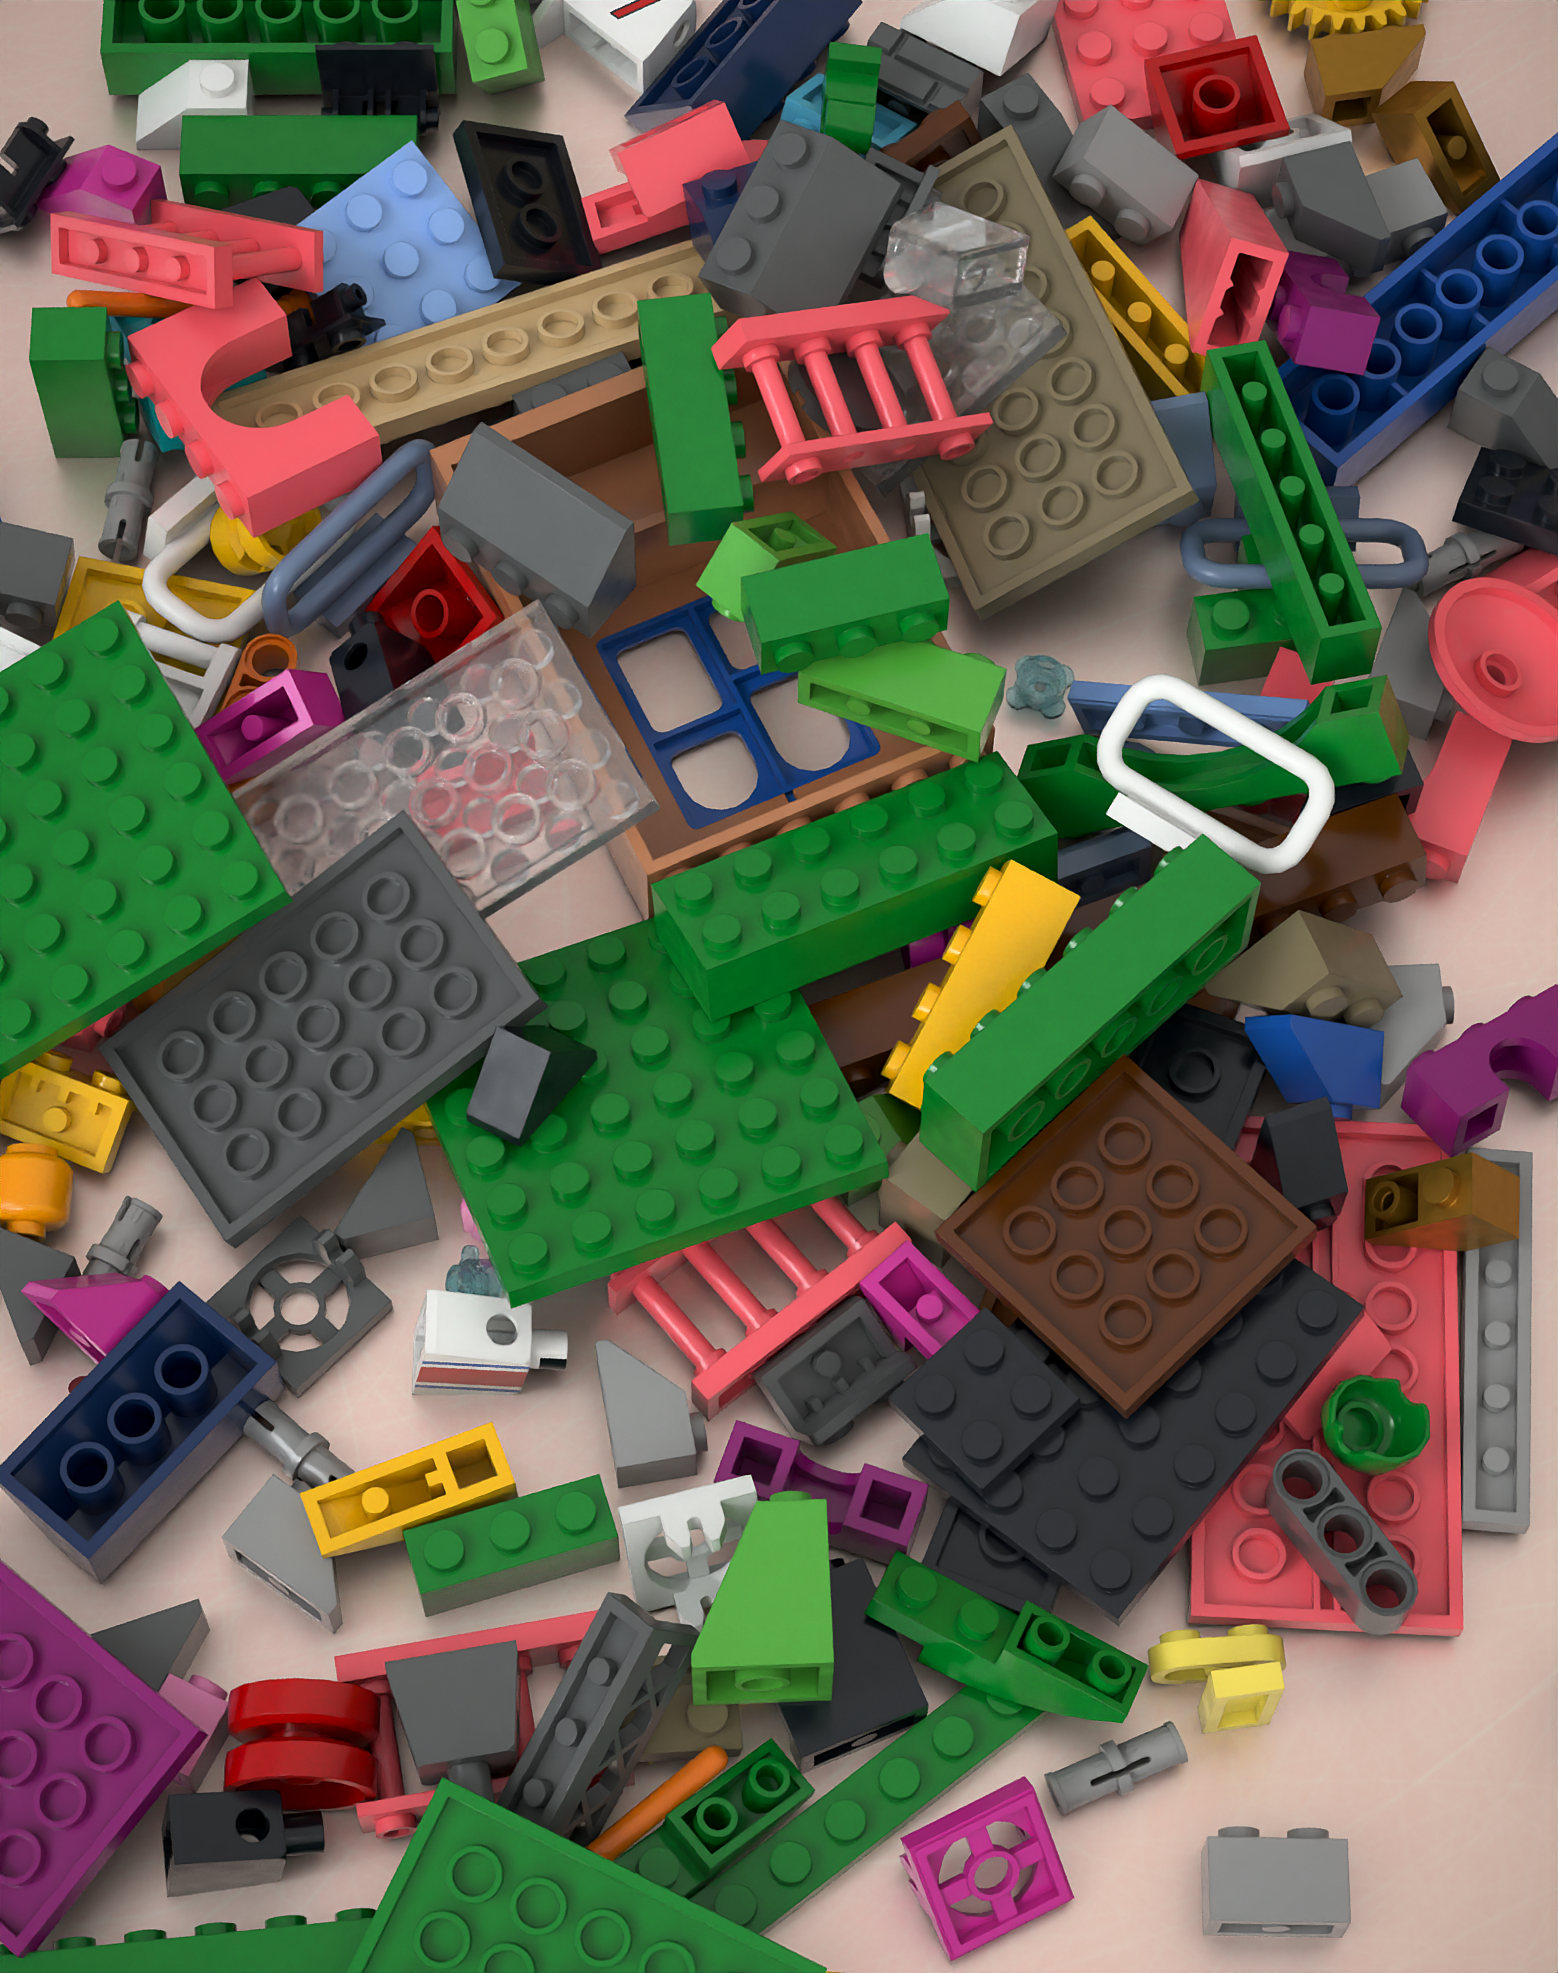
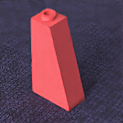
(1228, 266)

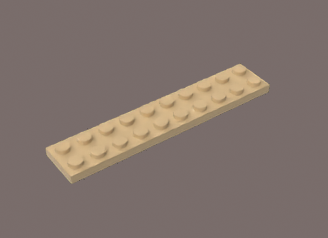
(478, 355)

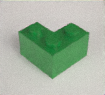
(1237, 631)

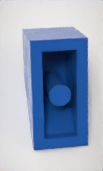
(1320, 1060)

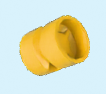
(257, 555)

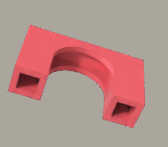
(256, 472)
(1452, 793)

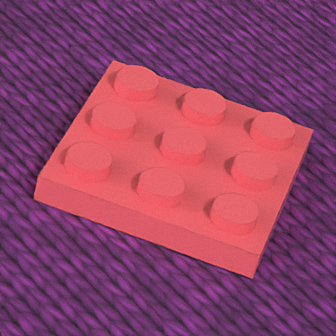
(1110, 39)

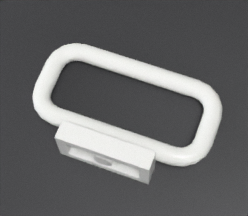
(177, 535)
(1174, 822)

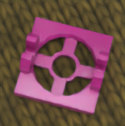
(1042, 1892)

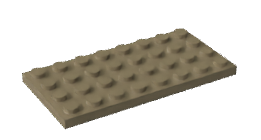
(1072, 441)

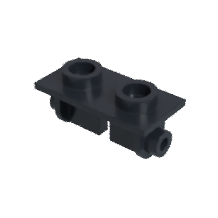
(36, 165)
(338, 327)

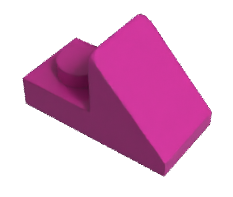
(916, 1301)

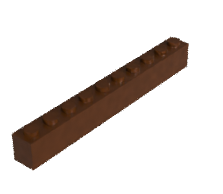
(1353, 863)

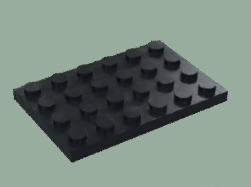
(1120, 1495)

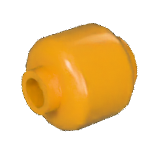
(34, 1190)

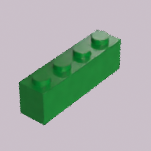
(253, 155)
(691, 418)

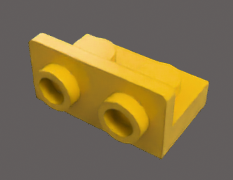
(66, 1110)

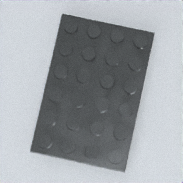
(320, 1028)

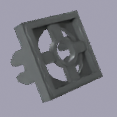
(295, 1243)

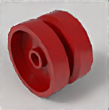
(304, 1742)

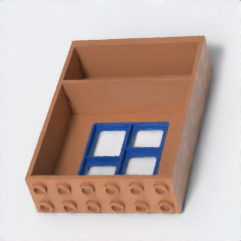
(607, 447)

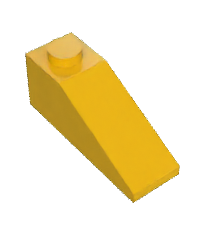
(410, 1491)

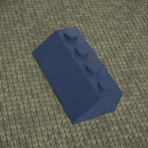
(744, 57)
(139, 1431)

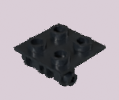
(380, 81)

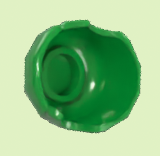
(1374, 1425)

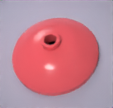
(1499, 656)

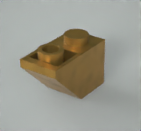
(1360, 71)
(1444, 1205)

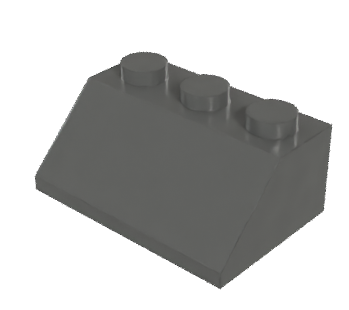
(799, 227)
(538, 532)

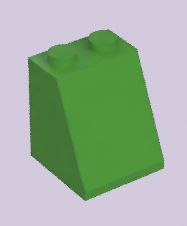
(772, 1612)

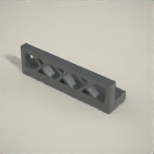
(583, 1720)

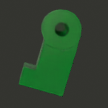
(850, 94)

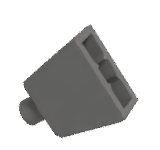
(460, 1713)

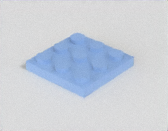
(406, 247)

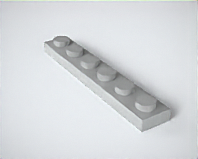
(1497, 1369)

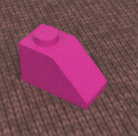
(106, 185)
(271, 723)
(95, 1308)

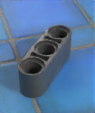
(1339, 1510)

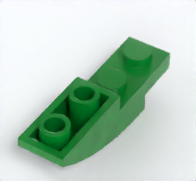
(1008, 1655)
(721, 1822)

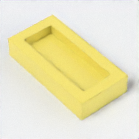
(1240, 1697)

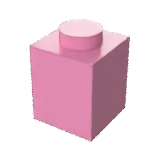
(206, 1707)

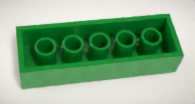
(278, 37)
(848, 885)
(1087, 1010)

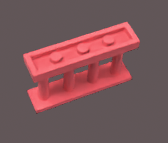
(186, 253)
(858, 330)
(725, 1375)
(537, 1644)

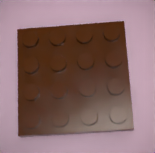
(1126, 1235)

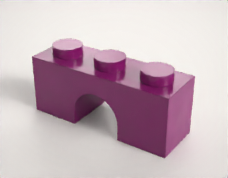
(1317, 319)
(1459, 1089)
(866, 1510)

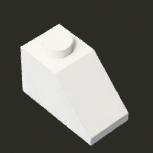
(192, 89)

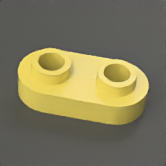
(1188, 1658)

